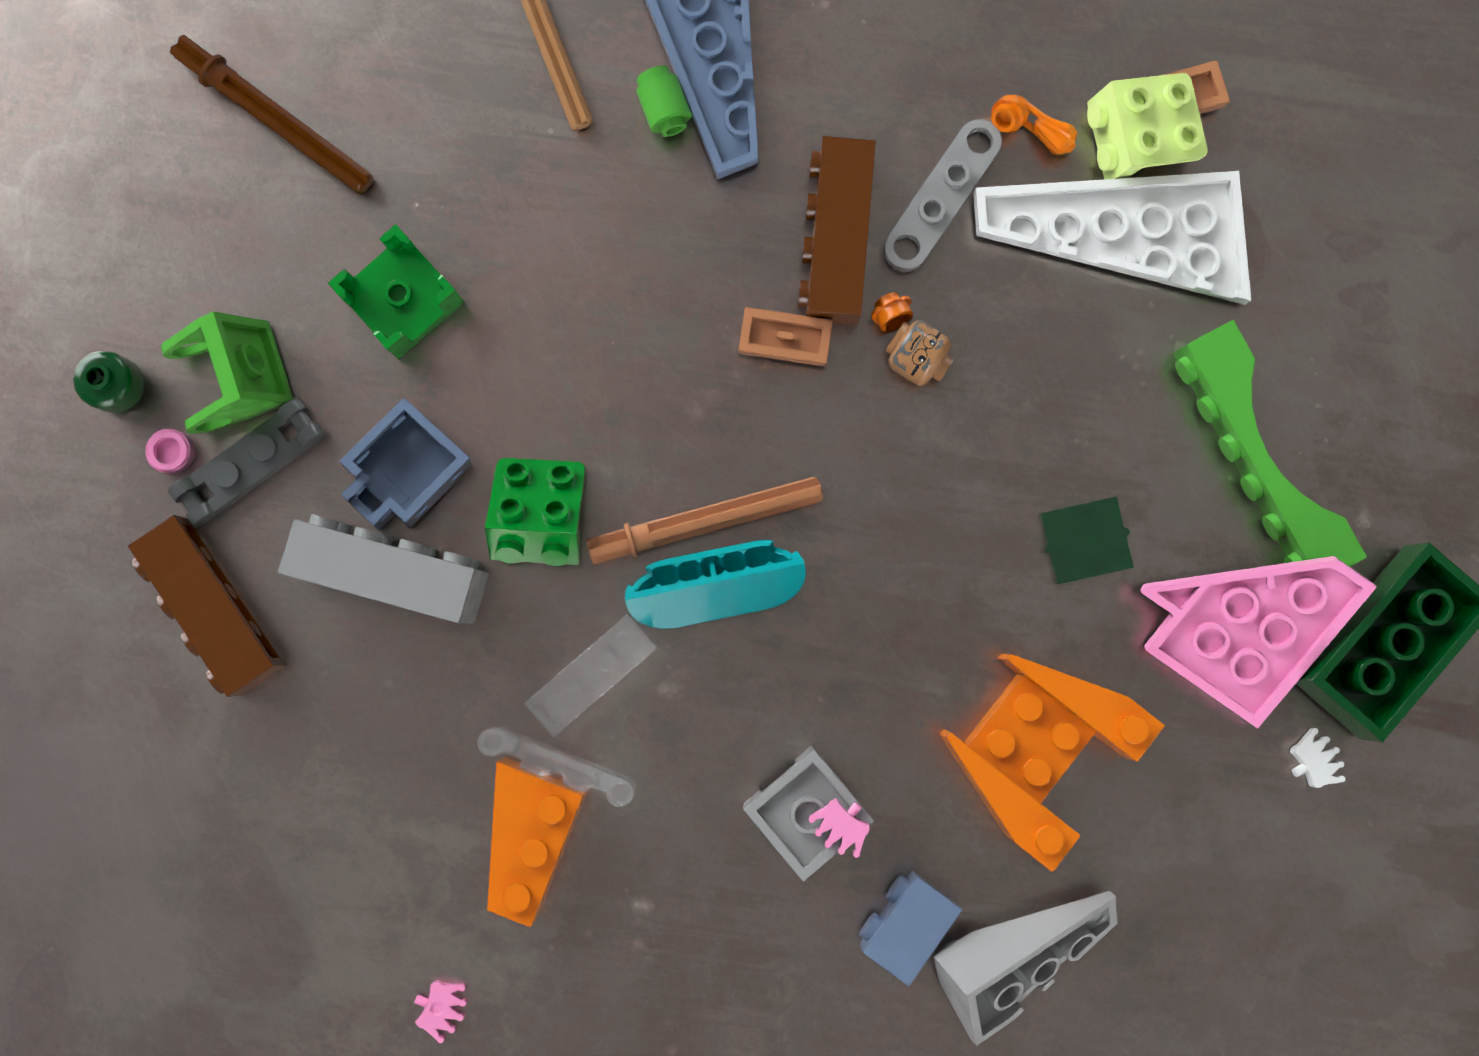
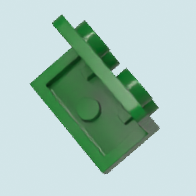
(535, 511)

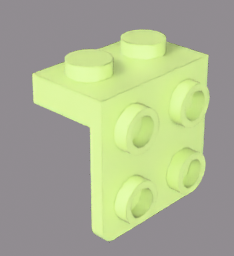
(1146, 124)

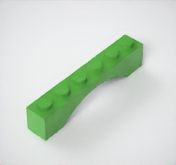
(1221, 375)

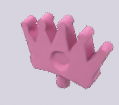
(842, 825)
(440, 1008)

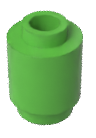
(663, 101)

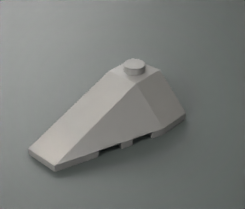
(1003, 963)

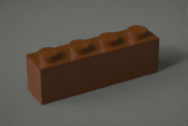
(839, 229)
(205, 606)

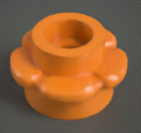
(892, 311)

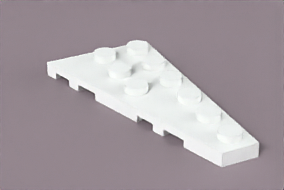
(1153, 227)

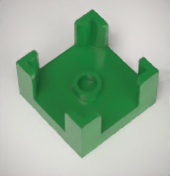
(398, 294)

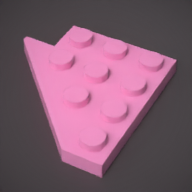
(1254, 629)

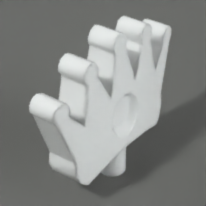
(1315, 761)

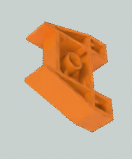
(1033, 740)

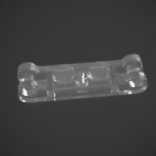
(540, 757)

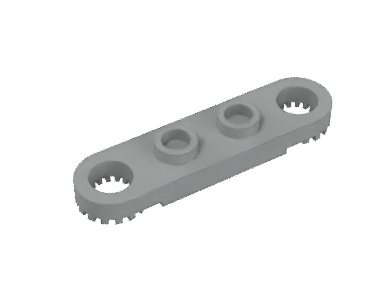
(942, 195)

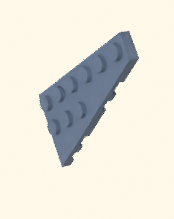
(714, 65)

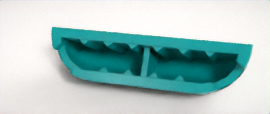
(715, 584)

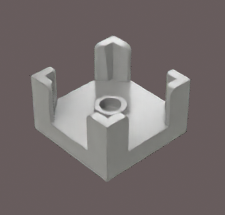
(785, 809)

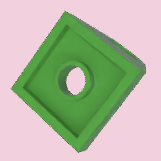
(244, 364)

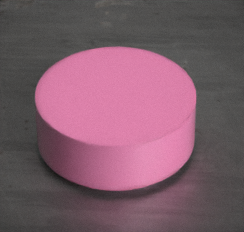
(170, 451)

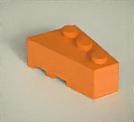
(528, 838)

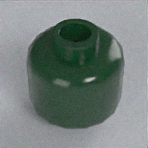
(108, 381)

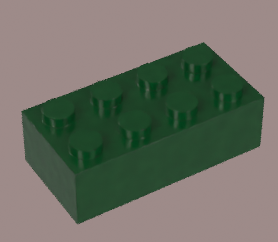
(1395, 642)

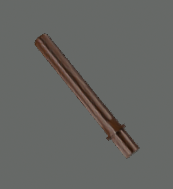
(215, 73)

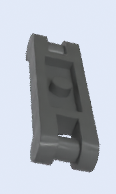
(247, 463)

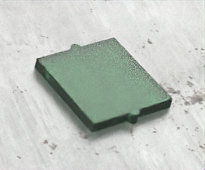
(1086, 540)

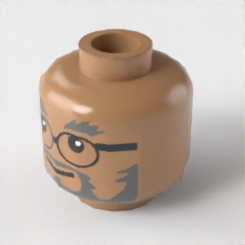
(919, 352)

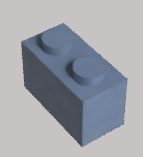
(908, 926)

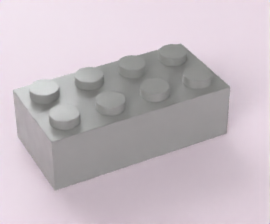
(376, 570)

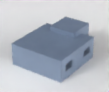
(402, 468)

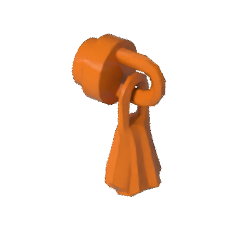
(1012, 113)

